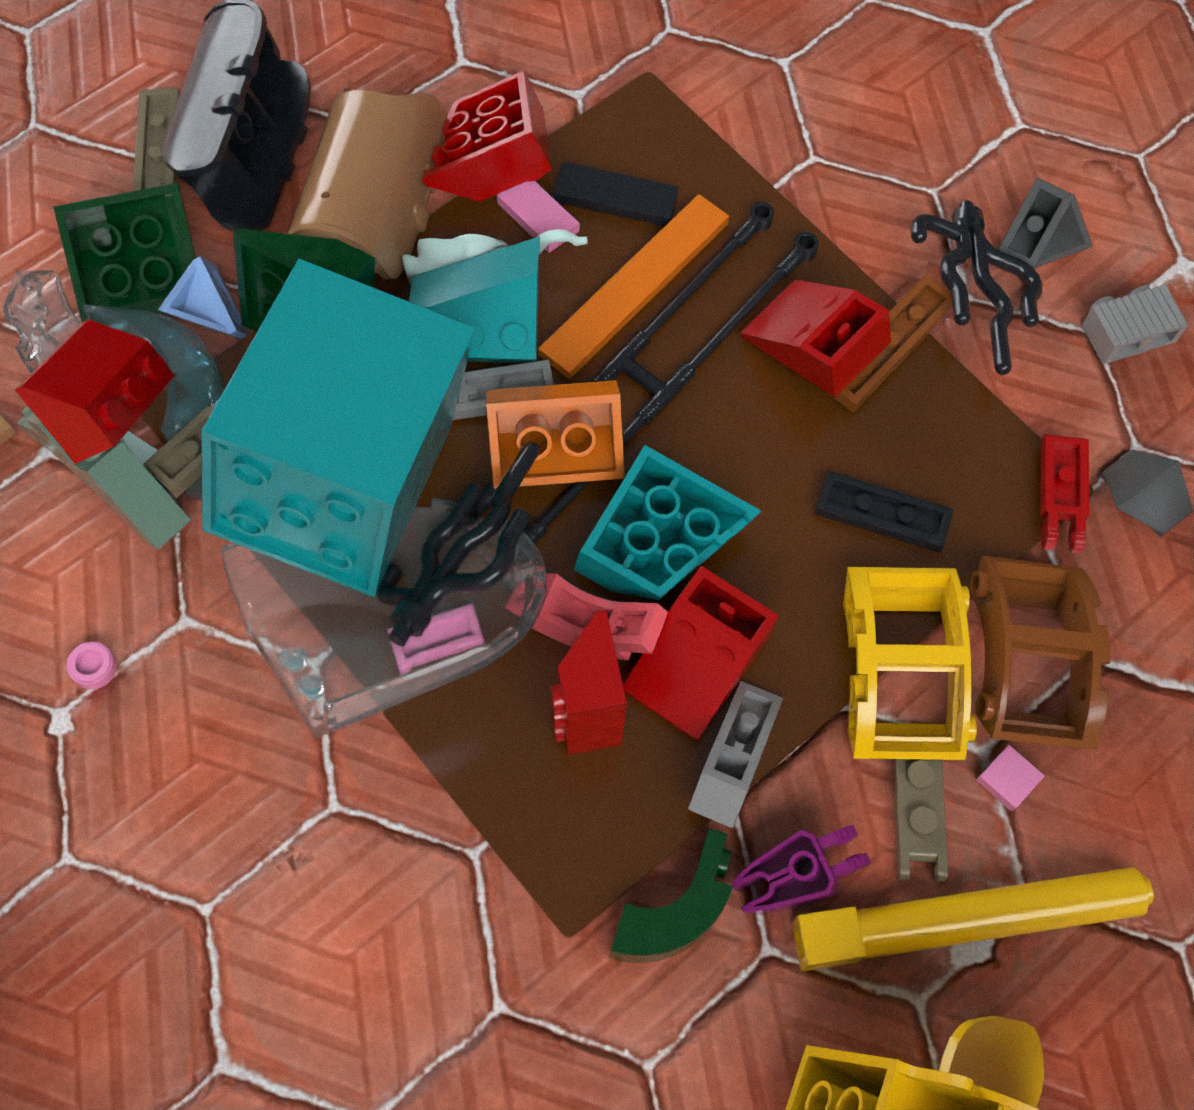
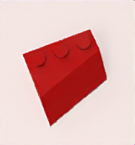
(491, 141)

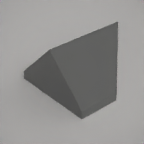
(1046, 227)
(1149, 490)

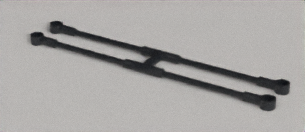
(663, 392)

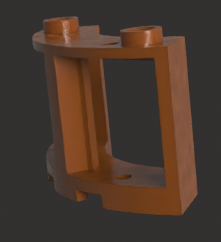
(1083, 642)

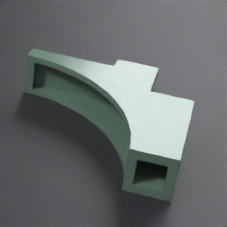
(121, 483)

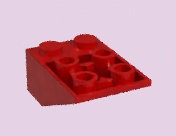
(821, 333)
(701, 653)

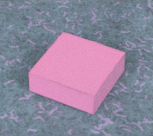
(1010, 778)

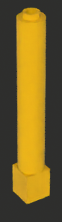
(858, 934)

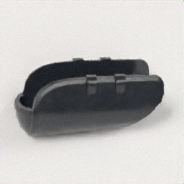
(238, 118)

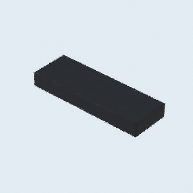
(615, 194)
(884, 511)

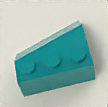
(493, 295)
(659, 528)

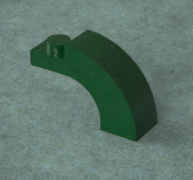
(669, 930)

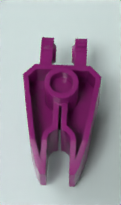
(799, 871)

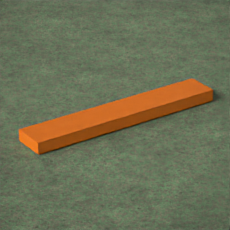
(633, 286)

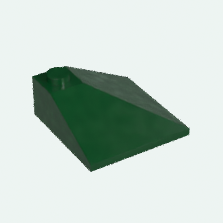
(126, 247)
(268, 258)

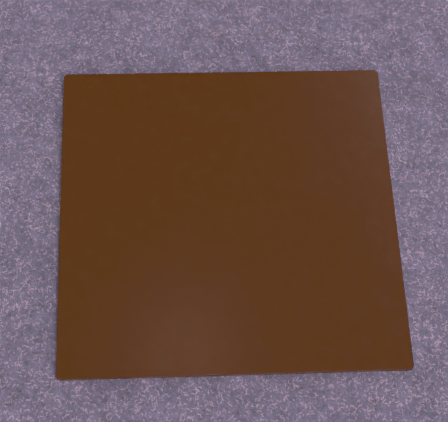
(604, 818)

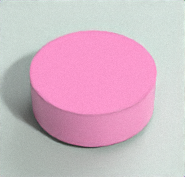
(91, 665)

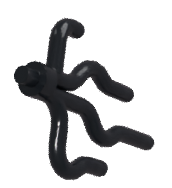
(968, 232)
(440, 579)

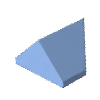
(205, 300)

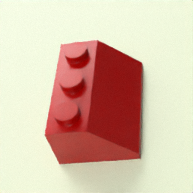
(94, 387)
(589, 694)

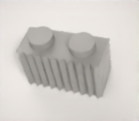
(1134, 323)

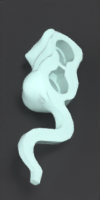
(442, 252)

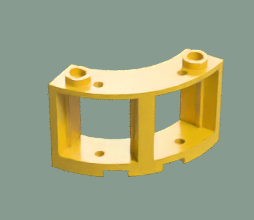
(908, 590)

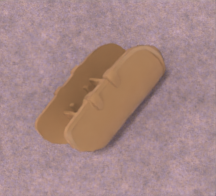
(370, 174)

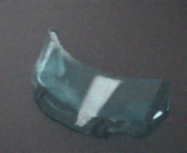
(196, 374)

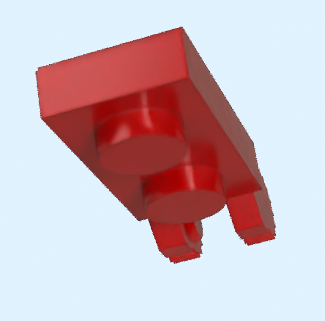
(1064, 490)

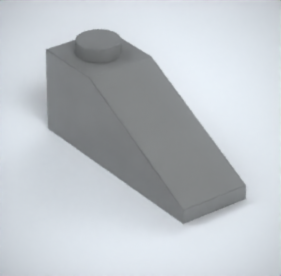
(735, 754)

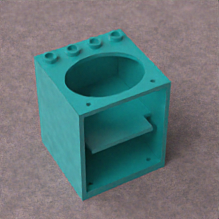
(332, 426)

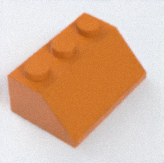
(571, 423)

